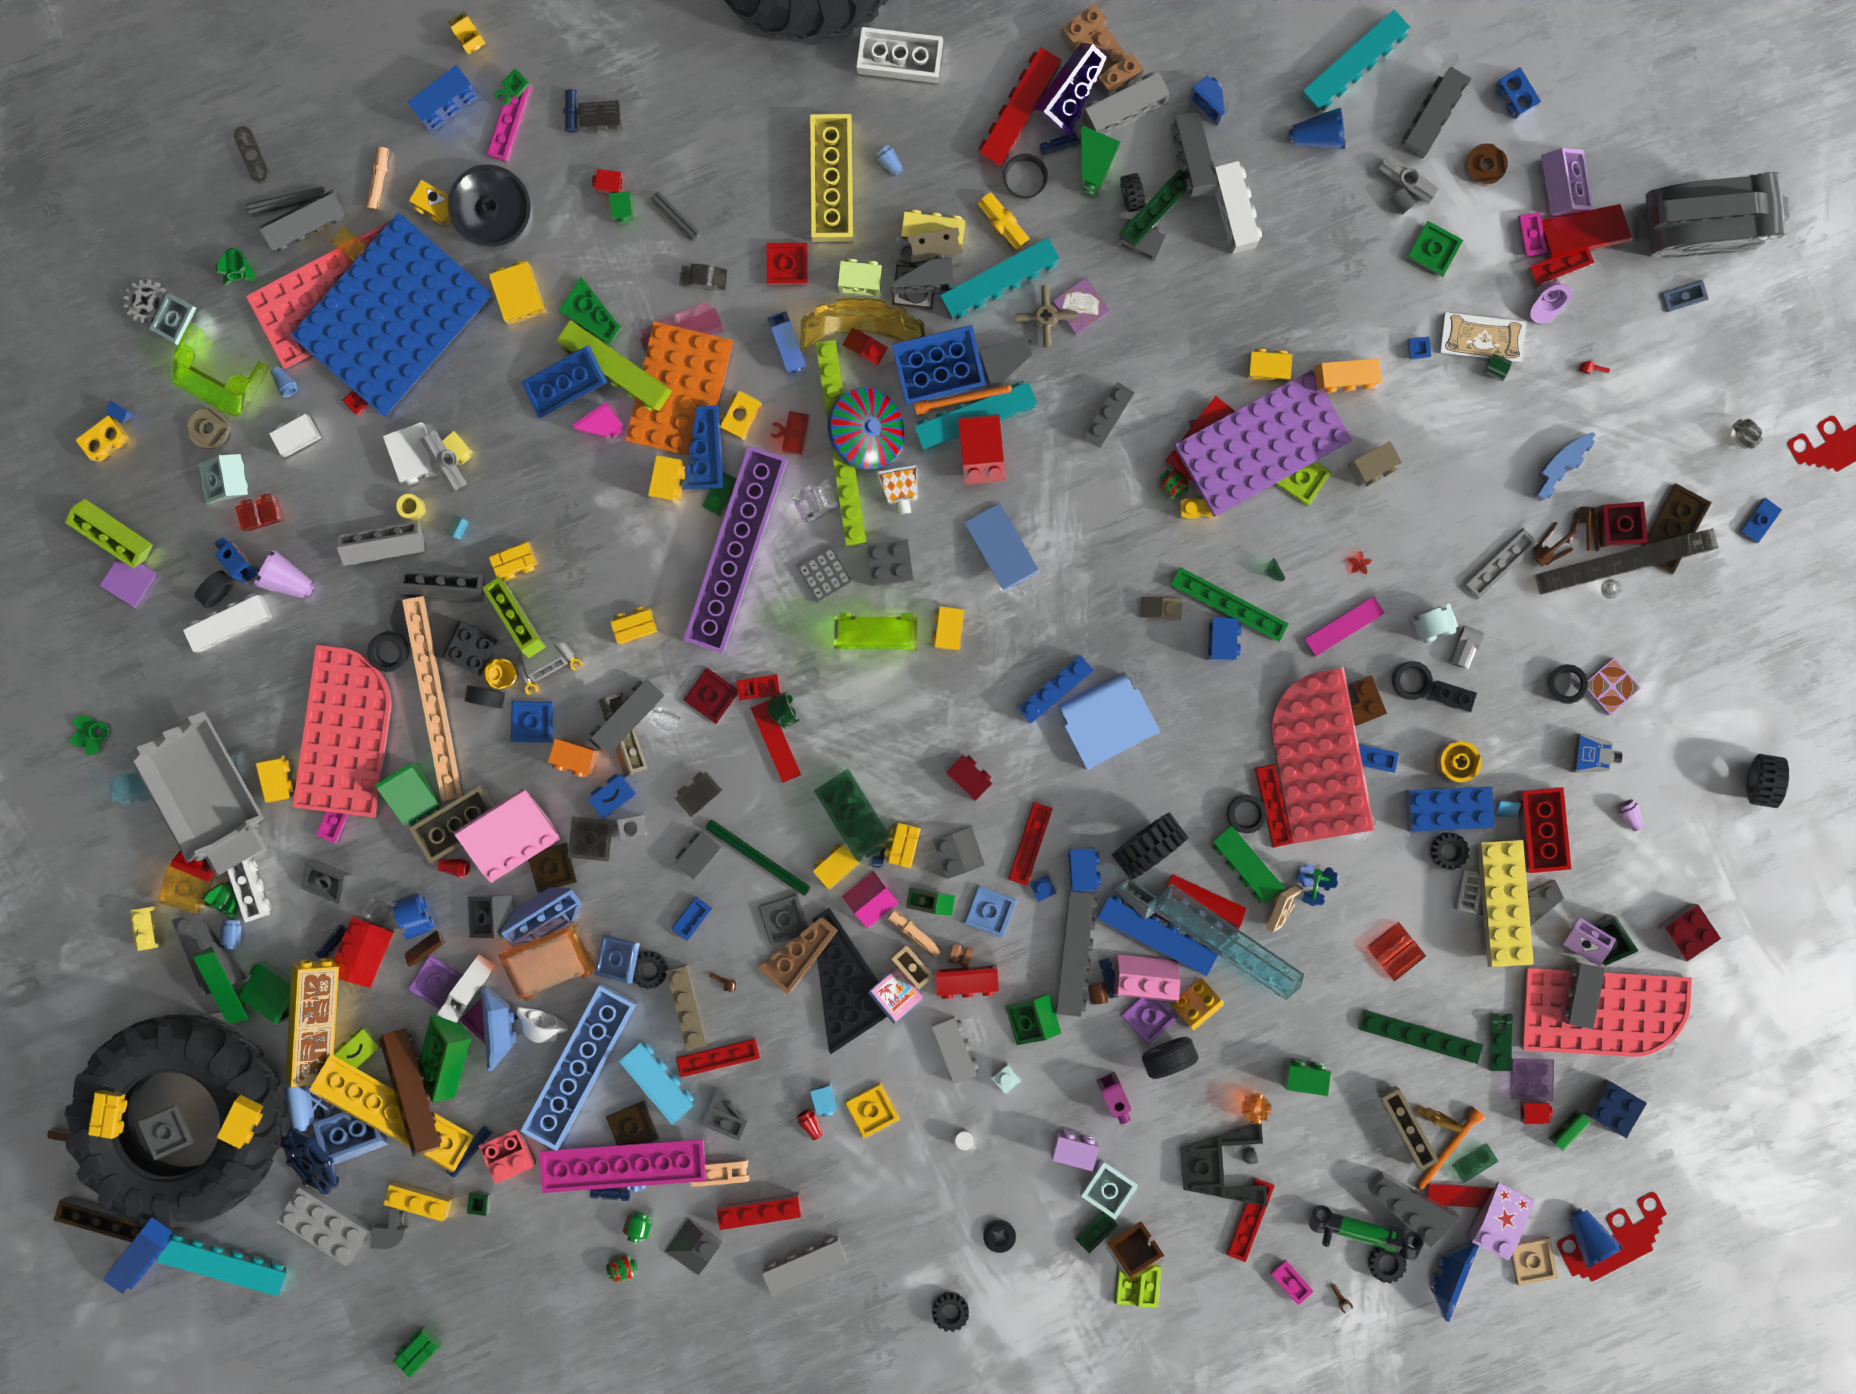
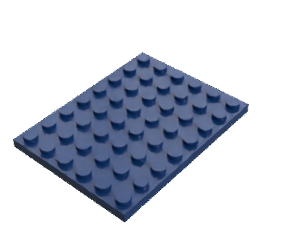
(391, 314)

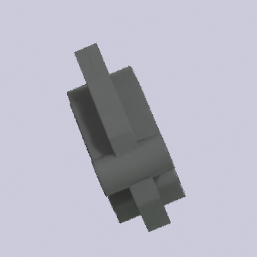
(1714, 216)

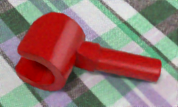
(1588, 366)

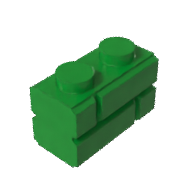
(417, 1352)

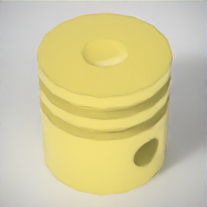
(410, 506)

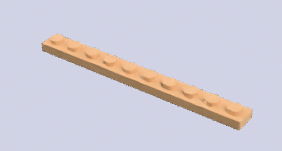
(432, 698)

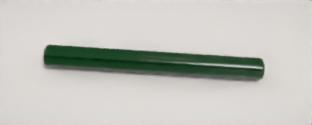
(758, 857)

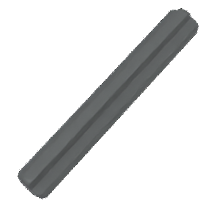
(284, 200)

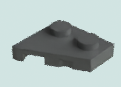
(724, 1116)

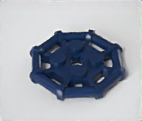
(309, 1161)

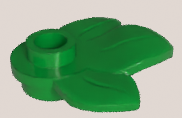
(86, 734)

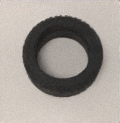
(1170, 1057)

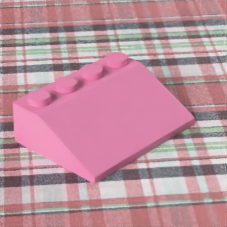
(507, 835)

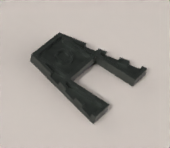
(1204, 1166)

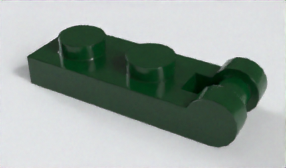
(1500, 1043)

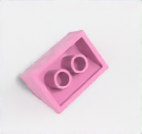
(1147, 978)

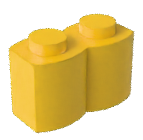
(1193, 508)

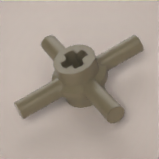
(1046, 307)

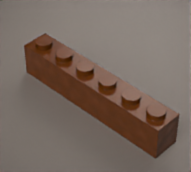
(409, 1092)

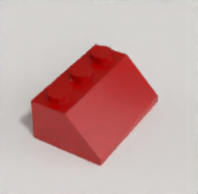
(362, 951)
(967, 981)

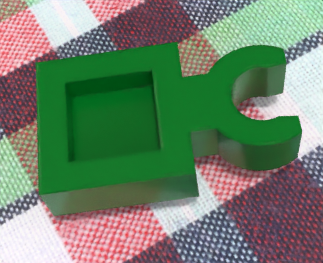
(513, 85)

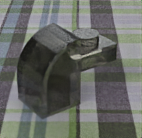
(703, 276)

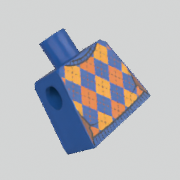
(236, 561)

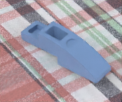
(1566, 458)

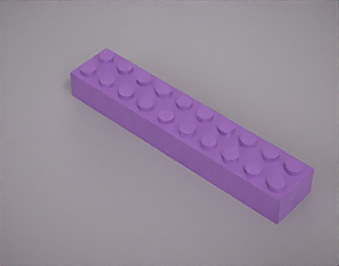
(736, 549)

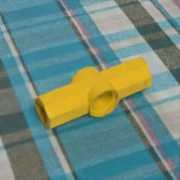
(1003, 221)

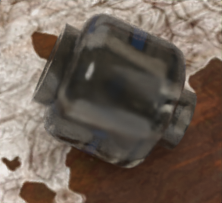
(1746, 433)

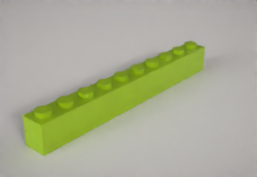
(845, 474)

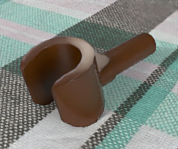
(729, 984)
(1342, 1301)

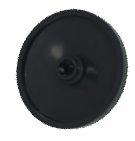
(489, 206)

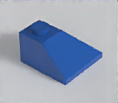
(1209, 98)

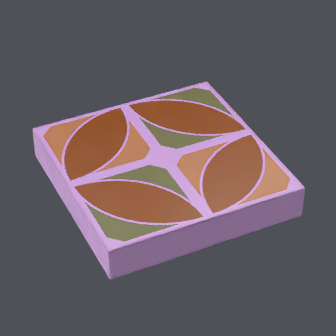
(1612, 686)

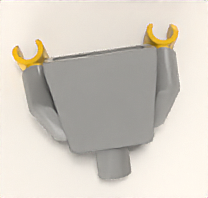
(545, 661)

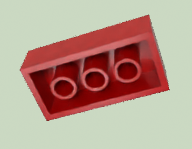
(1544, 829)

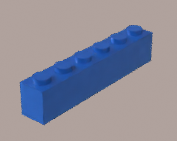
(1156, 935)
(138, 1256)

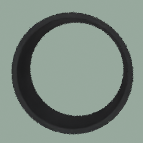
(1026, 157)

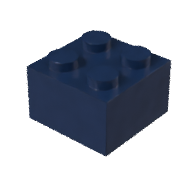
(1615, 1108)

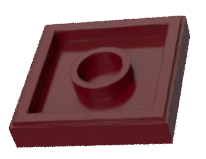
(711, 695)

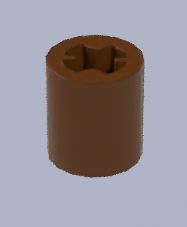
(1098, 992)

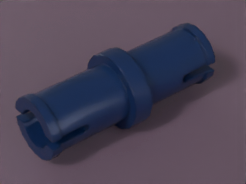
(571, 111)

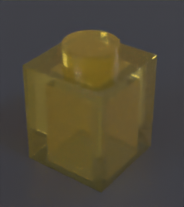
(348, 244)

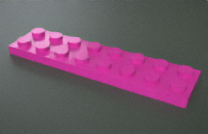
(623, 1166)

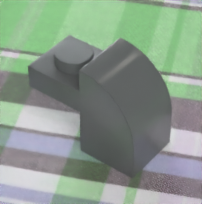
(389, 1235)

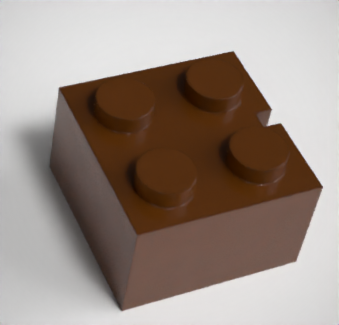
(1133, 1253)

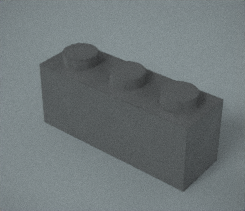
(1109, 414)
(1583, 995)

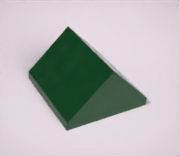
(1623, 945)

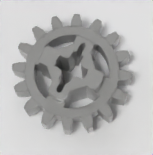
(139, 305)

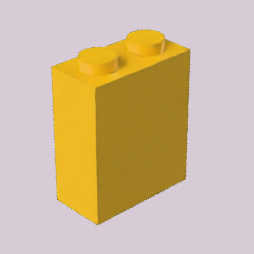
(517, 291)

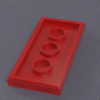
(1586, 230)
(1212, 413)

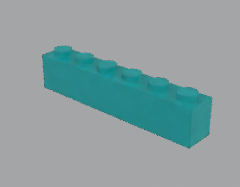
(1355, 61)
(1000, 278)
(946, 425)
(223, 1264)

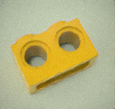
(100, 434)

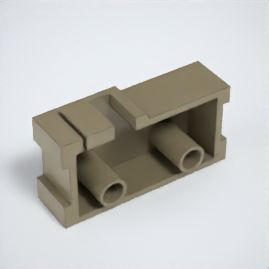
(934, 245)

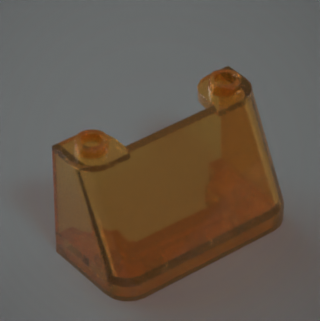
(548, 961)

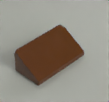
(424, 948)

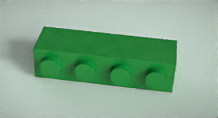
(1247, 864)

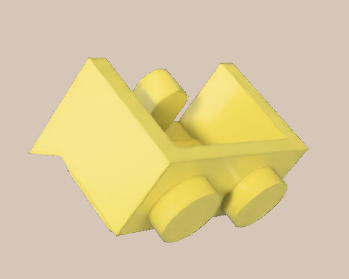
(143, 928)

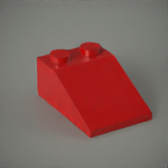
(981, 449)

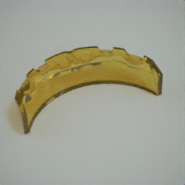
(862, 314)

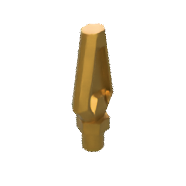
(1439, 1119)

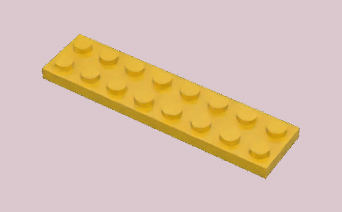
(377, 1107)

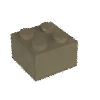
(1376, 462)

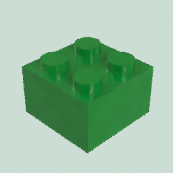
(1306, 1078)

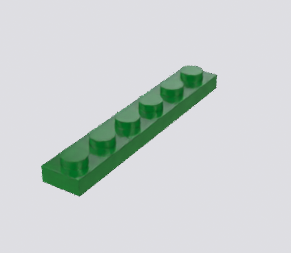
(1229, 604)

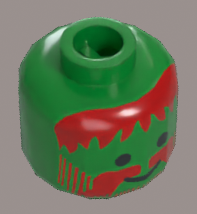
(1173, 484)
(637, 1227)
(621, 1268)

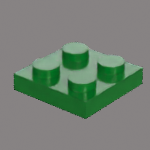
(1435, 248)

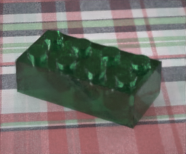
(854, 815)

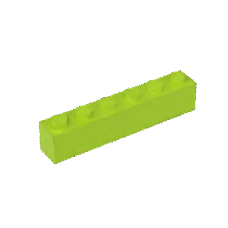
(617, 367)

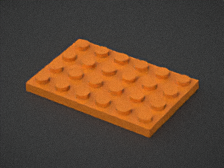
(695, 370)

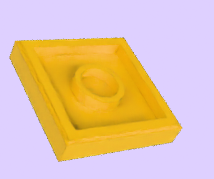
(871, 1110)

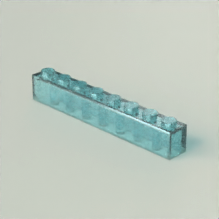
(1228, 942)

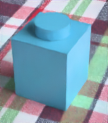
(824, 1100)

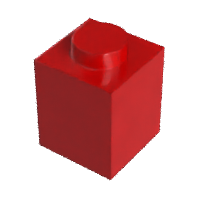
(607, 181)
(1535, 1112)

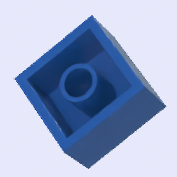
(1223, 639)
(1083, 869)

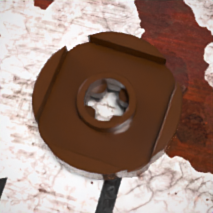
(1479, 174)

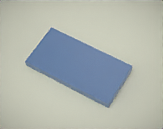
(1001, 547)

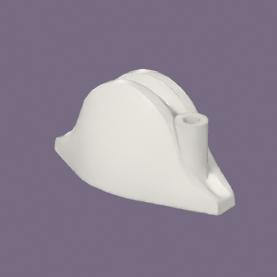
(540, 1025)

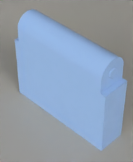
(1107, 720)

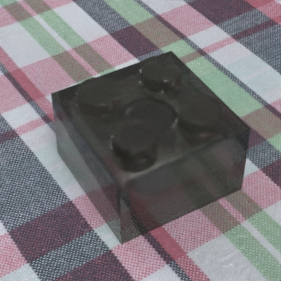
(591, 838)

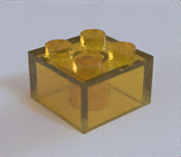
(183, 891)

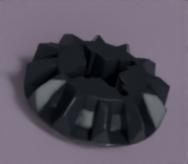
(1002, 1245)

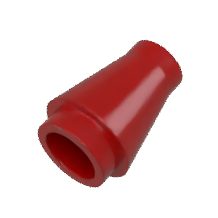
(455, 867)
(808, 1122)

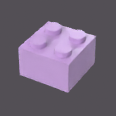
(1074, 1150)

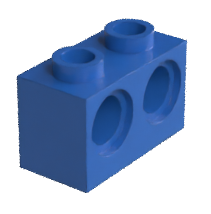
(1523, 90)

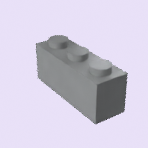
(955, 1049)

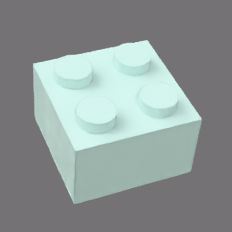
(1108, 1189)

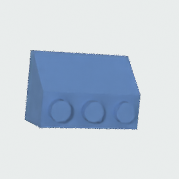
(347, 1137)

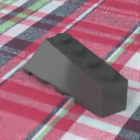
(197, 936)

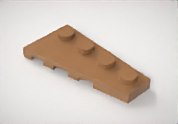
(795, 959)

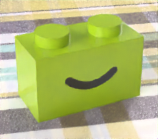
(359, 1048)

